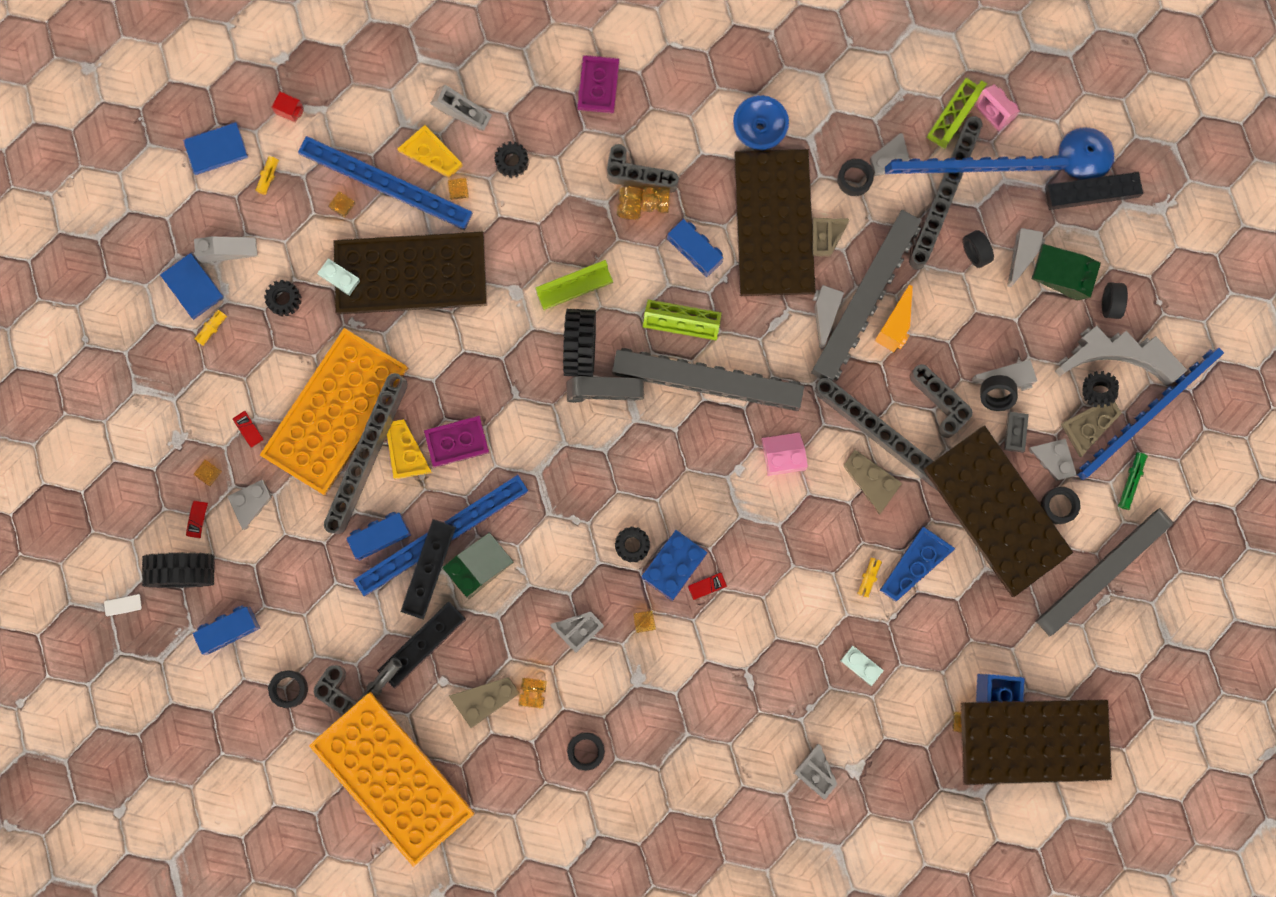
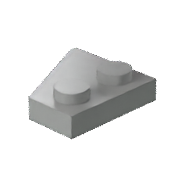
(893, 150)
(1055, 458)
(249, 502)
(578, 630)
(817, 773)

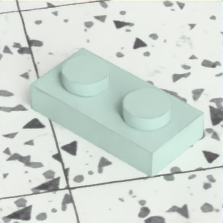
(338, 277)
(861, 665)

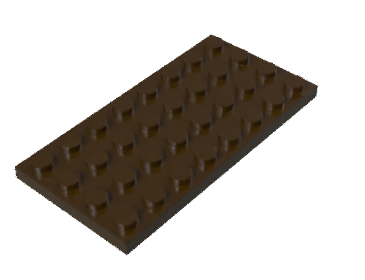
(774, 222)
(413, 272)
(998, 511)
(1035, 741)

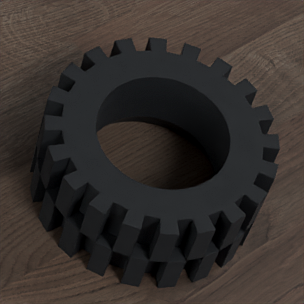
(579, 342)
(177, 570)

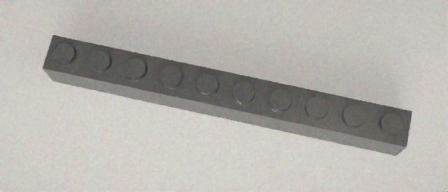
(866, 296)
(708, 380)

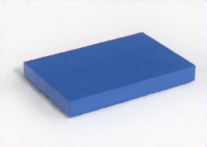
(215, 148)
(192, 286)

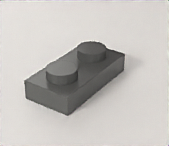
(1016, 432)

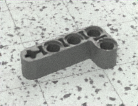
(642, 171)
(604, 388)
(938, 399)
(334, 691)

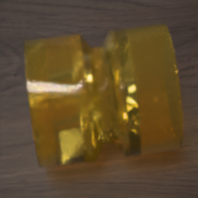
(630, 199)
(656, 200)
(532, 685)

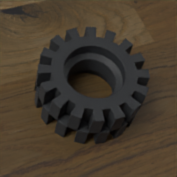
(511, 149)
(287, 308)
(1100, 380)
(632, 556)

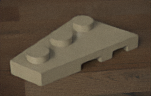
(1089, 425)
(874, 481)
(483, 700)

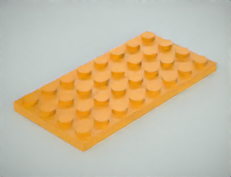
(331, 412)
(391, 779)

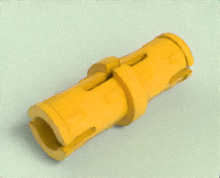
(267, 175)
(210, 327)
(869, 577)

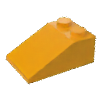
(895, 330)

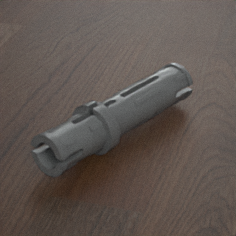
(383, 678)

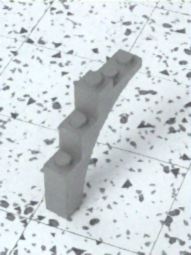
(1149, 354)

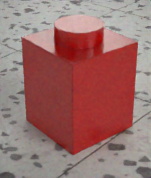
(287, 107)

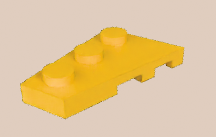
(431, 152)
(404, 452)

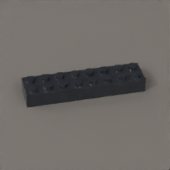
(1094, 190)
(428, 569)
(425, 642)

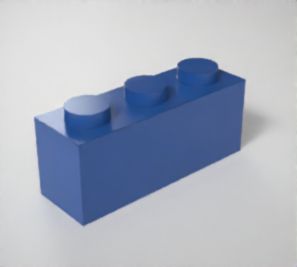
(695, 247)
(378, 535)
(226, 630)

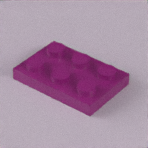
(598, 84)
(456, 441)

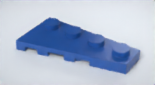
(919, 559)

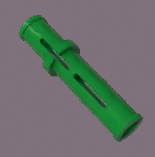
(1135, 473)

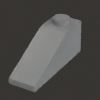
(459, 107)
(1026, 247)
(224, 248)
(825, 311)
(1021, 373)

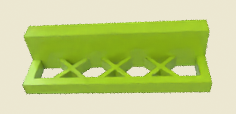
(958, 120)
(574, 285)
(682, 322)

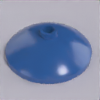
(764, 112)
(1082, 162)

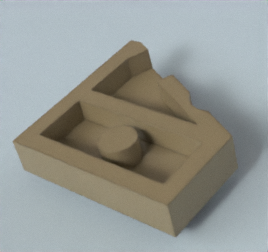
(827, 234)

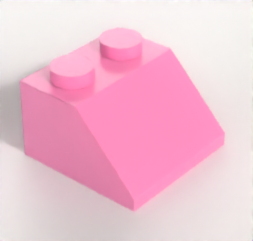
(996, 107)
(784, 454)

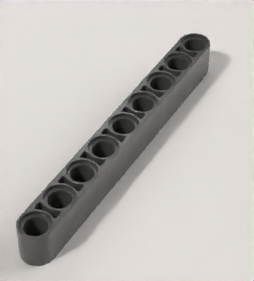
(941, 200)
(879, 426)
(357, 459)
(1104, 572)

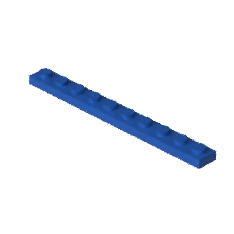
(968, 164)
(385, 183)
(1144, 417)
(463, 521)

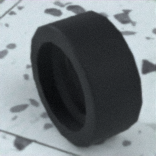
(862, 165)
(978, 248)
(1114, 300)
(996, 382)
(1071, 495)
(272, 689)
(571, 755)

